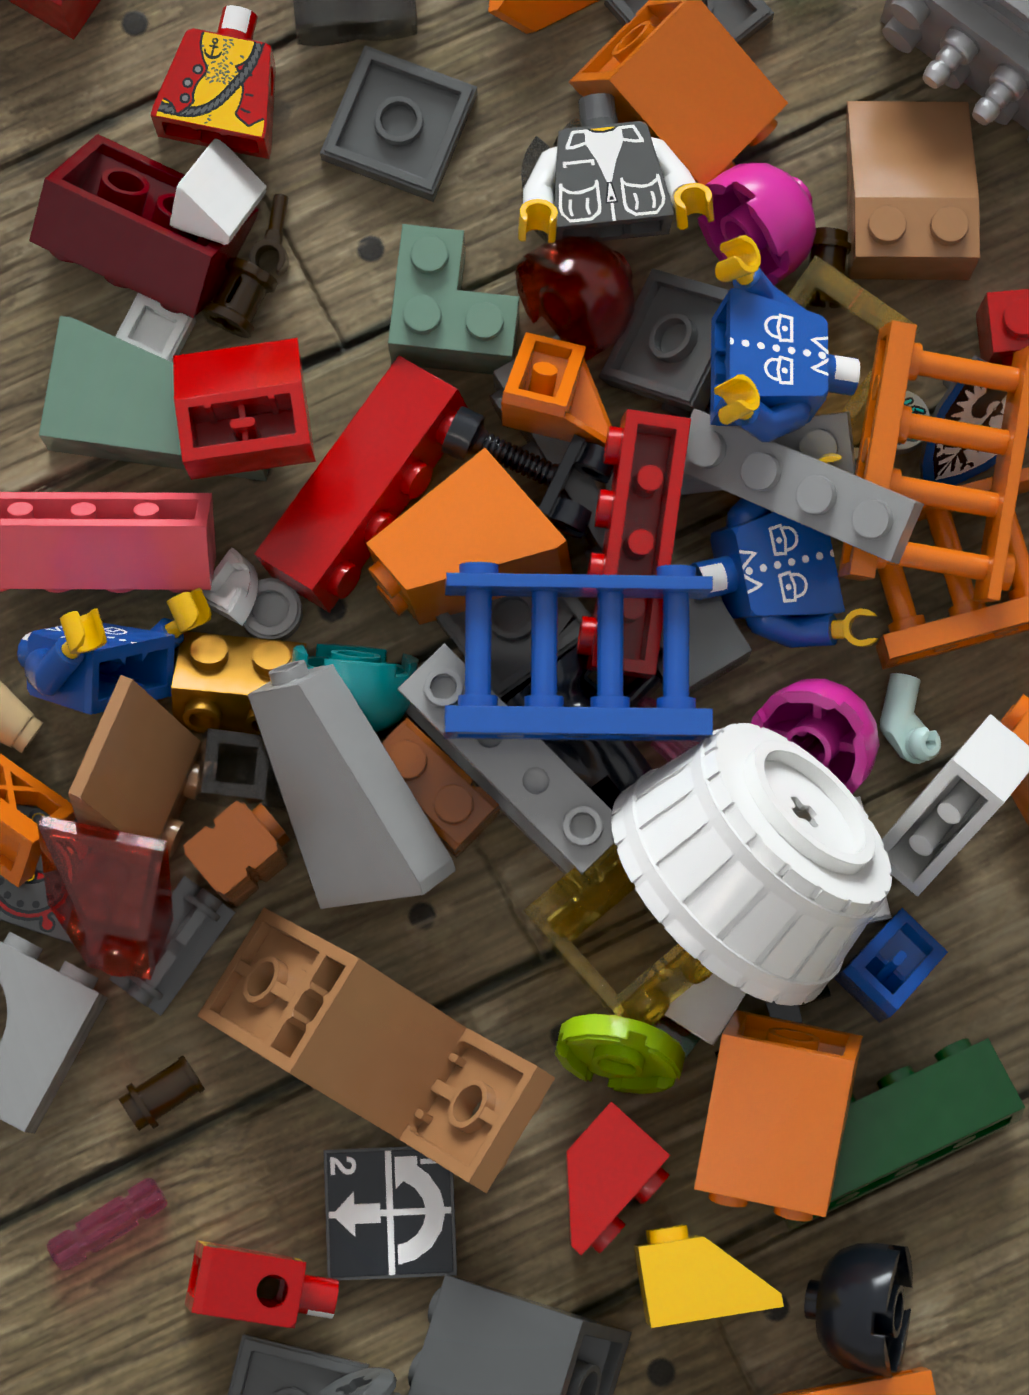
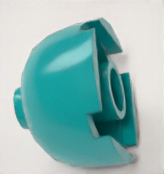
(368, 678)

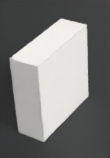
(155, 328)

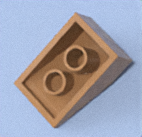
(911, 191)
(137, 768)

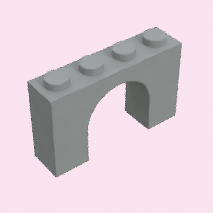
(43, 1031)

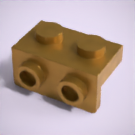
(218, 674)

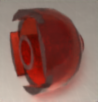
(578, 290)

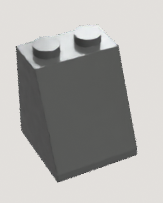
(512, 1346)

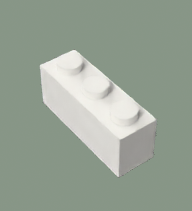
(956, 804)

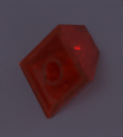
(108, 894)

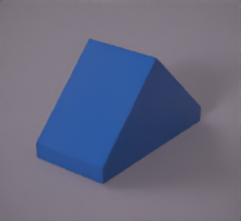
(891, 966)

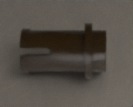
(832, 247)
(161, 1093)

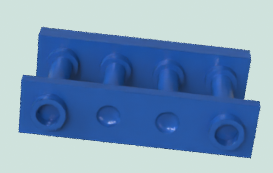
(544, 711)

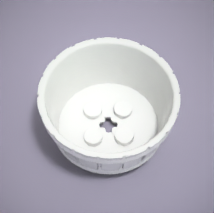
(754, 861)

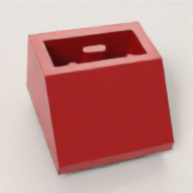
(242, 409)
(603, 1174)

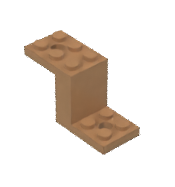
(376, 1048)

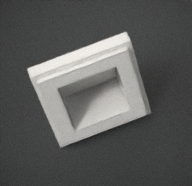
(706, 1007)

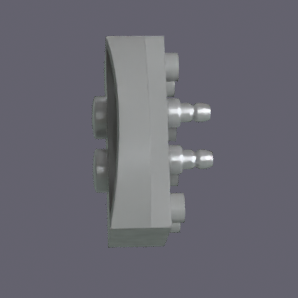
(970, 44)

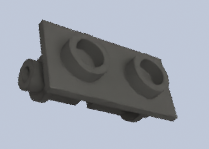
(195, 927)

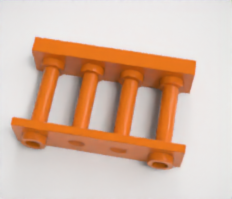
(892, 422)
(969, 620)

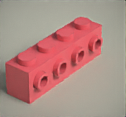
(106, 541)

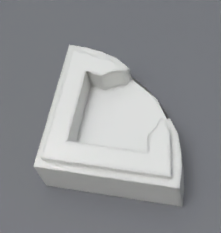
(230, 586)

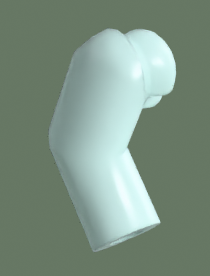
(902, 726)

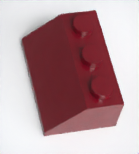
(114, 218)

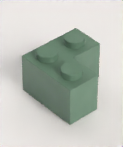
(439, 322)

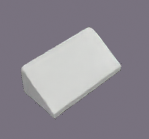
(216, 195)

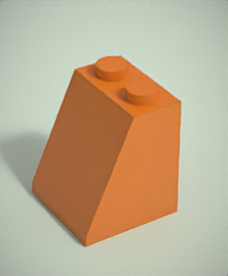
(686, 84)
(464, 519)
(777, 1115)

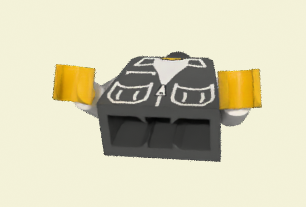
(609, 181)

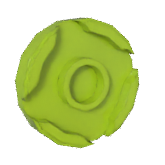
(622, 1049)

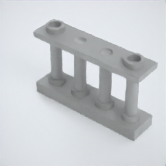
(520, 775)

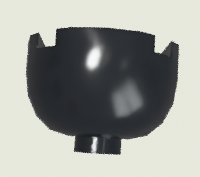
(862, 1307)

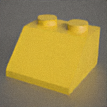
(695, 1280)

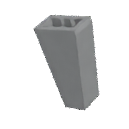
(344, 793)

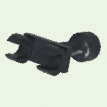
(468, 437)

